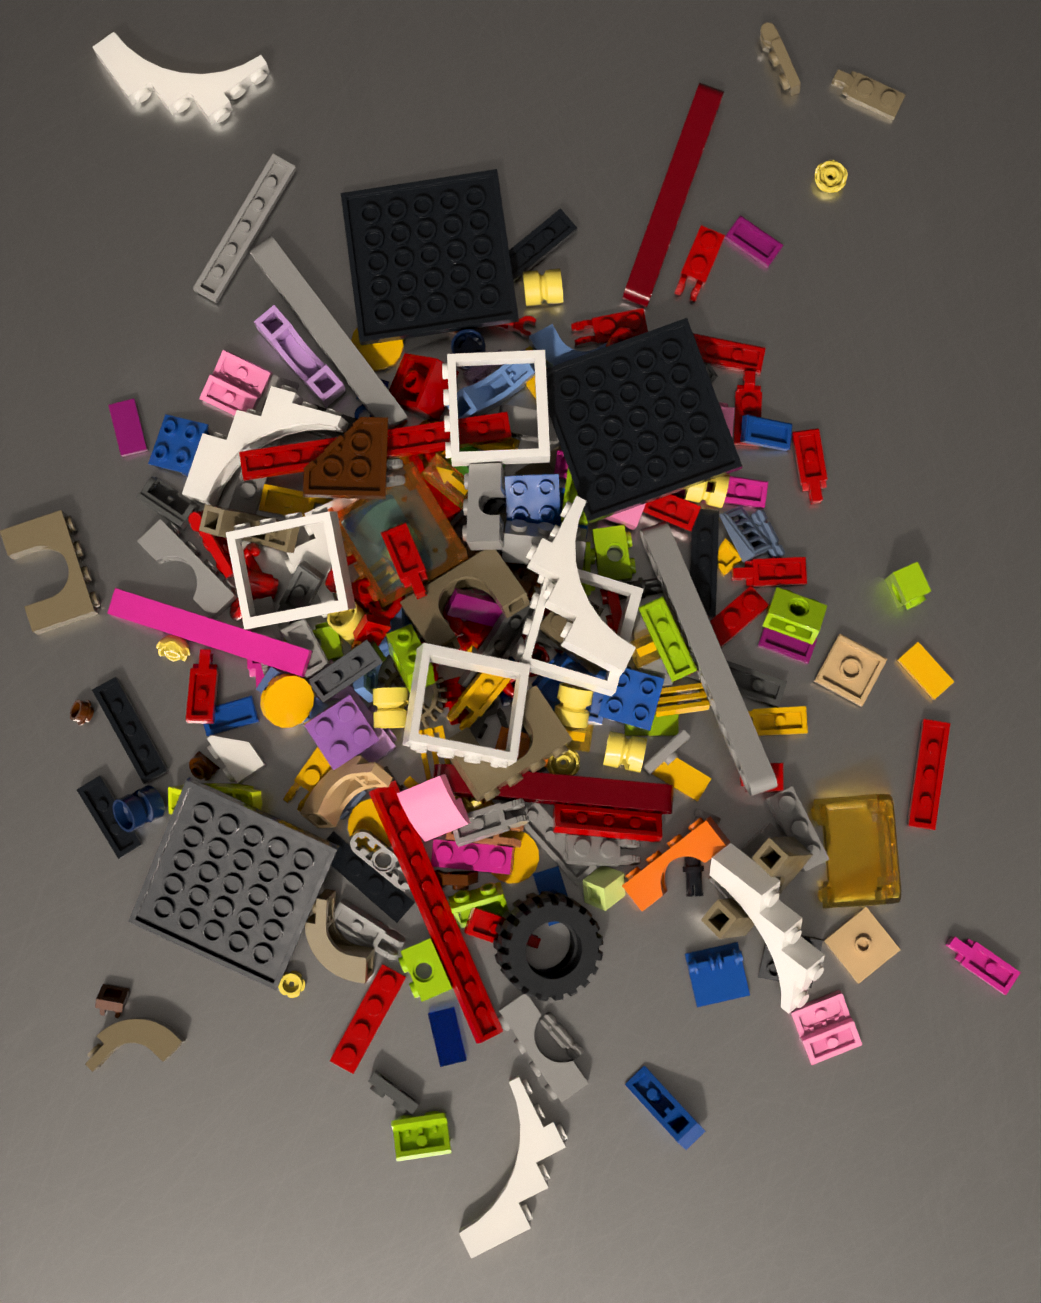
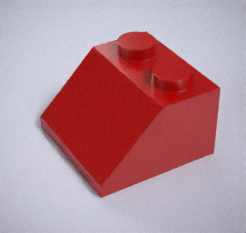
(420, 386)

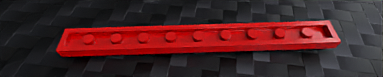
(401, 443)
(436, 914)

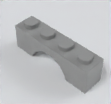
(164, 545)
(562, 1075)

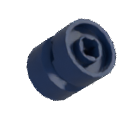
(467, 342)
(138, 808)

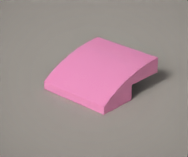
(235, 384)
(433, 808)
(825, 1027)

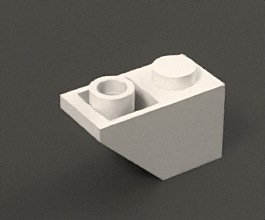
(238, 756)

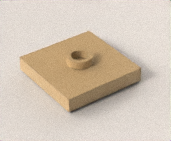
(850, 670)
(861, 945)

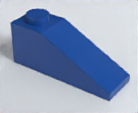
(665, 1108)

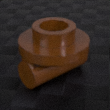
(202, 767)

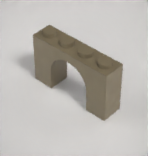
(482, 572)
(76, 599)
(546, 739)
(780, 859)

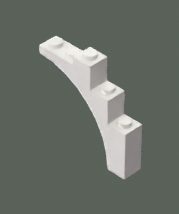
(176, 89)
(219, 455)
(316, 550)
(587, 633)
(779, 925)
(506, 1215)

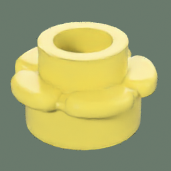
(286, 989)

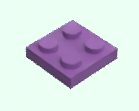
(341, 732)

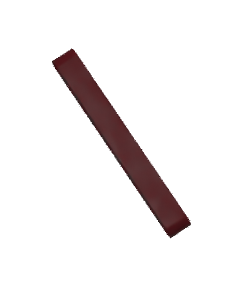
(673, 195)
(575, 790)

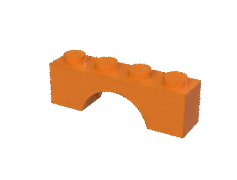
(701, 842)

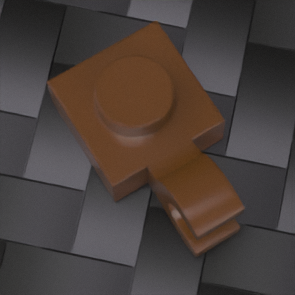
(458, 879)

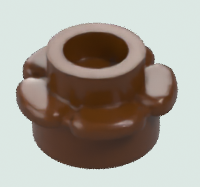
(81, 711)

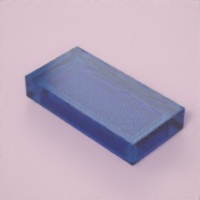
(447, 1036)

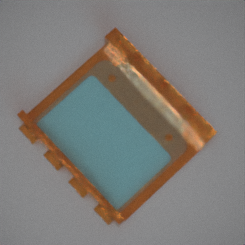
(430, 529)

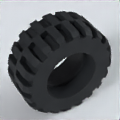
(576, 964)

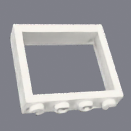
(513, 456)
(338, 562)
(531, 627)
(474, 662)

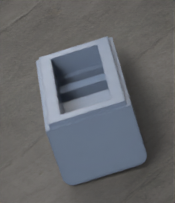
(755, 537)

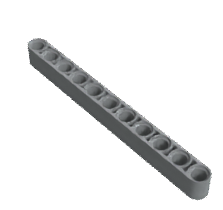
(708, 659)

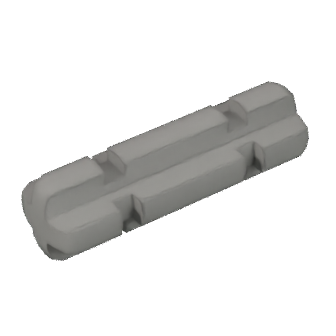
(561, 1035)

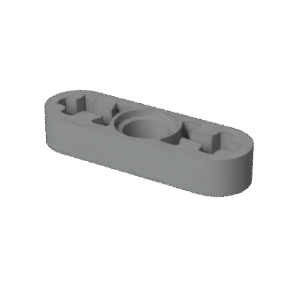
(362, 852)

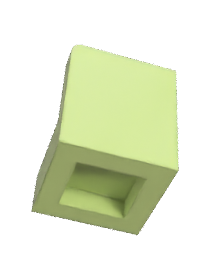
(603, 887)

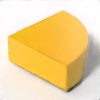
(727, 557)

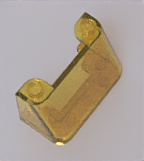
(860, 849)

